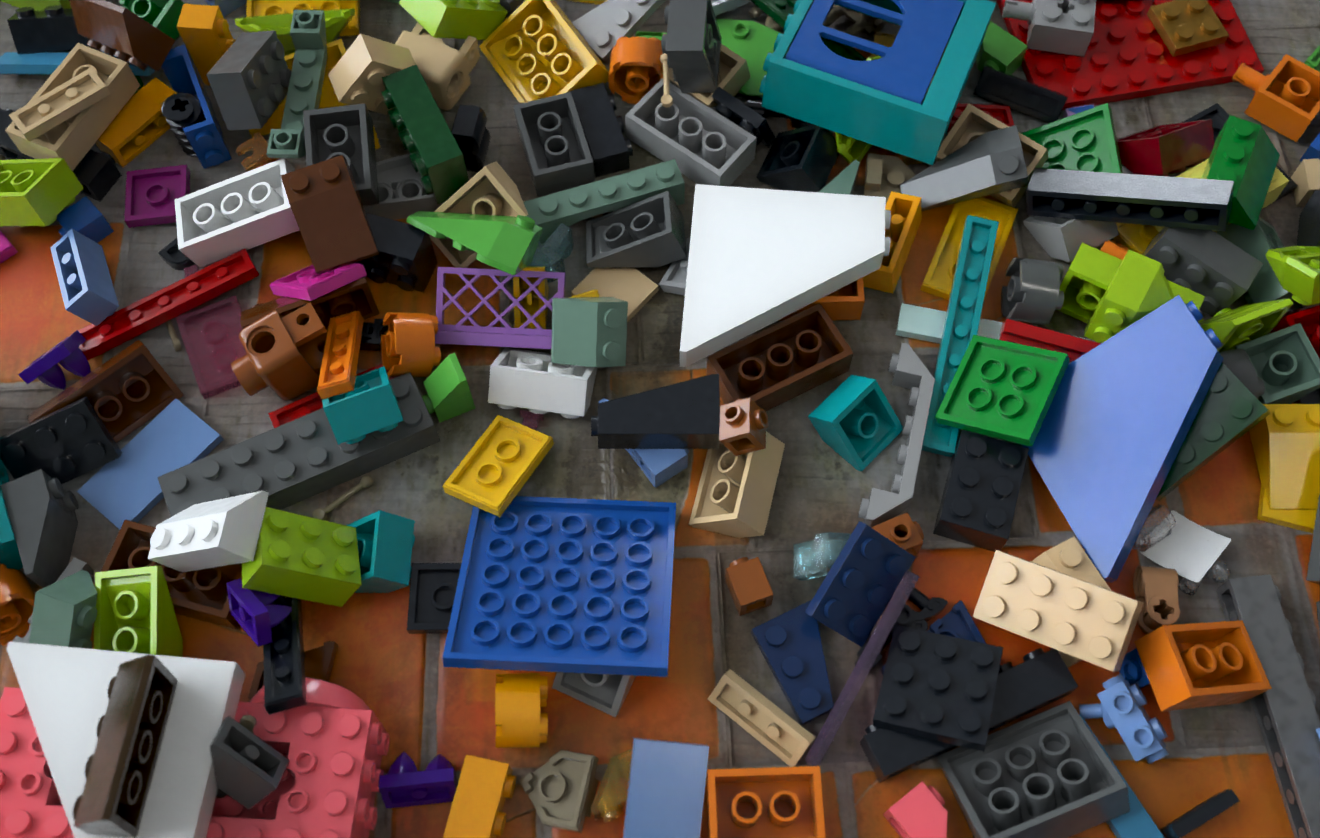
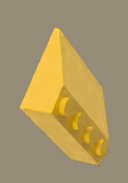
(542, 53)
(1289, 455)

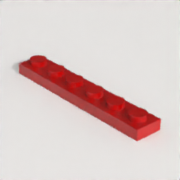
(167, 303)

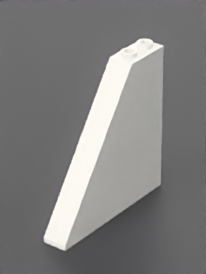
(770, 255)
(70, 694)

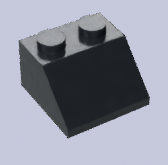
(800, 159)

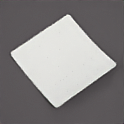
(1188, 549)

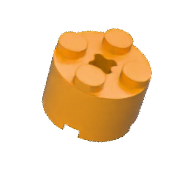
(518, 710)

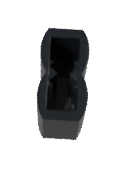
(471, 135)

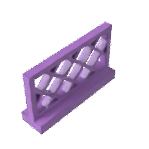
(490, 335)

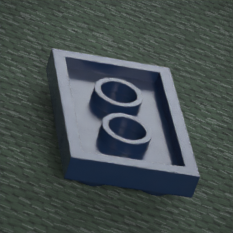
(860, 584)

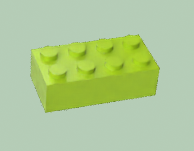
(1090, 277)

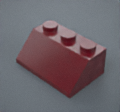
(1167, 148)

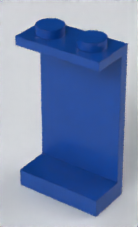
(205, 136)

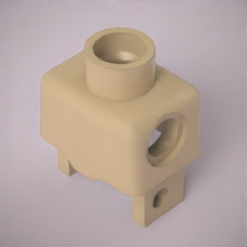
(441, 66)

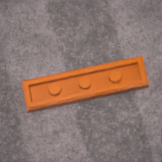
(340, 355)

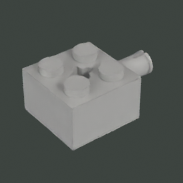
(1055, 24)

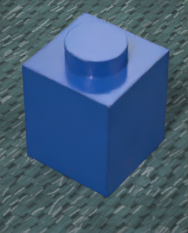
(84, 219)

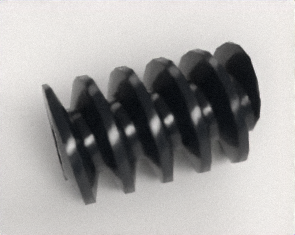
(180, 112)

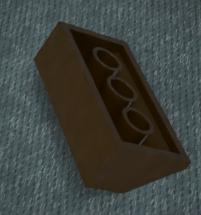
(126, 749)

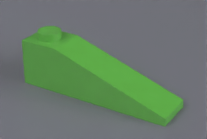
(499, 240)

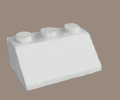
(536, 383)
(210, 533)

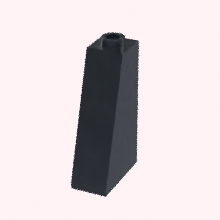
(662, 418)

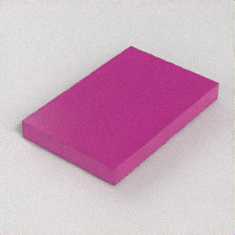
(308, 285)

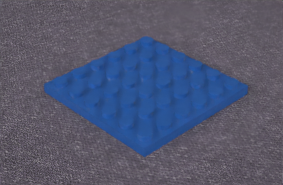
(566, 588)

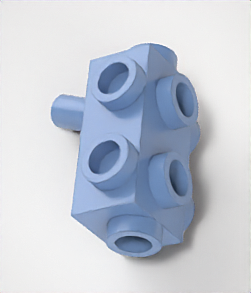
(1123, 708)

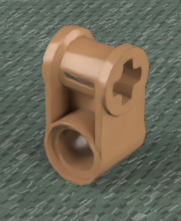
(1159, 592)

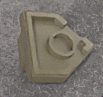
(885, 175)
(563, 789)

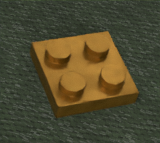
(1187, 25)

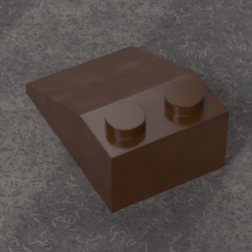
(330, 214)

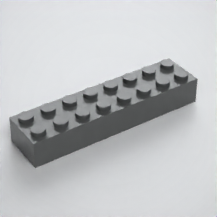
(300, 458)

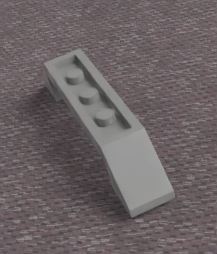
(910, 374)

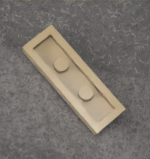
(59, 104)
(761, 718)

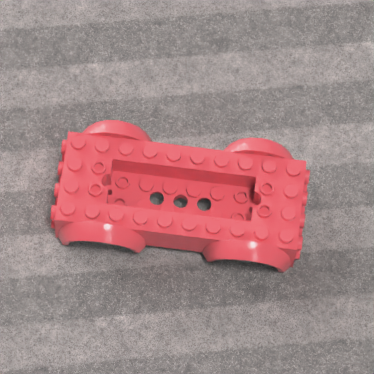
(323, 793)

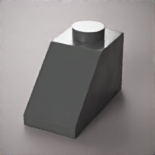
(245, 764)

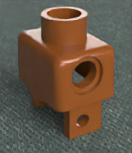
(282, 353)

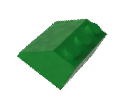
(1247, 158)

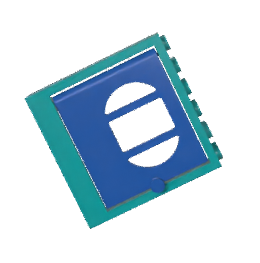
(884, 96)

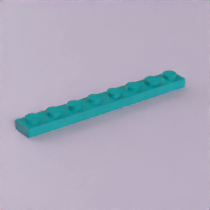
(960, 323)

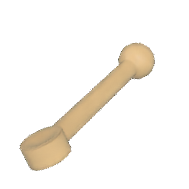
(666, 99)

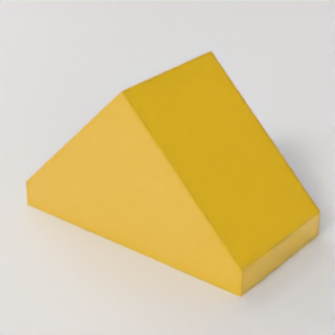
(531, 302)

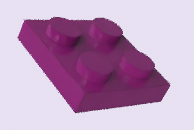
(153, 193)

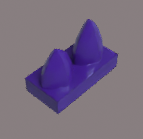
(67, 355)
(254, 611)
(408, 787)

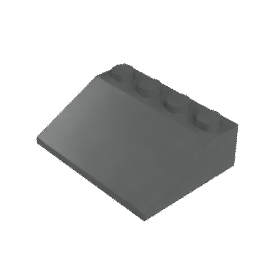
(1036, 779)

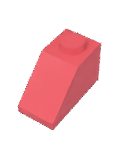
(919, 814)

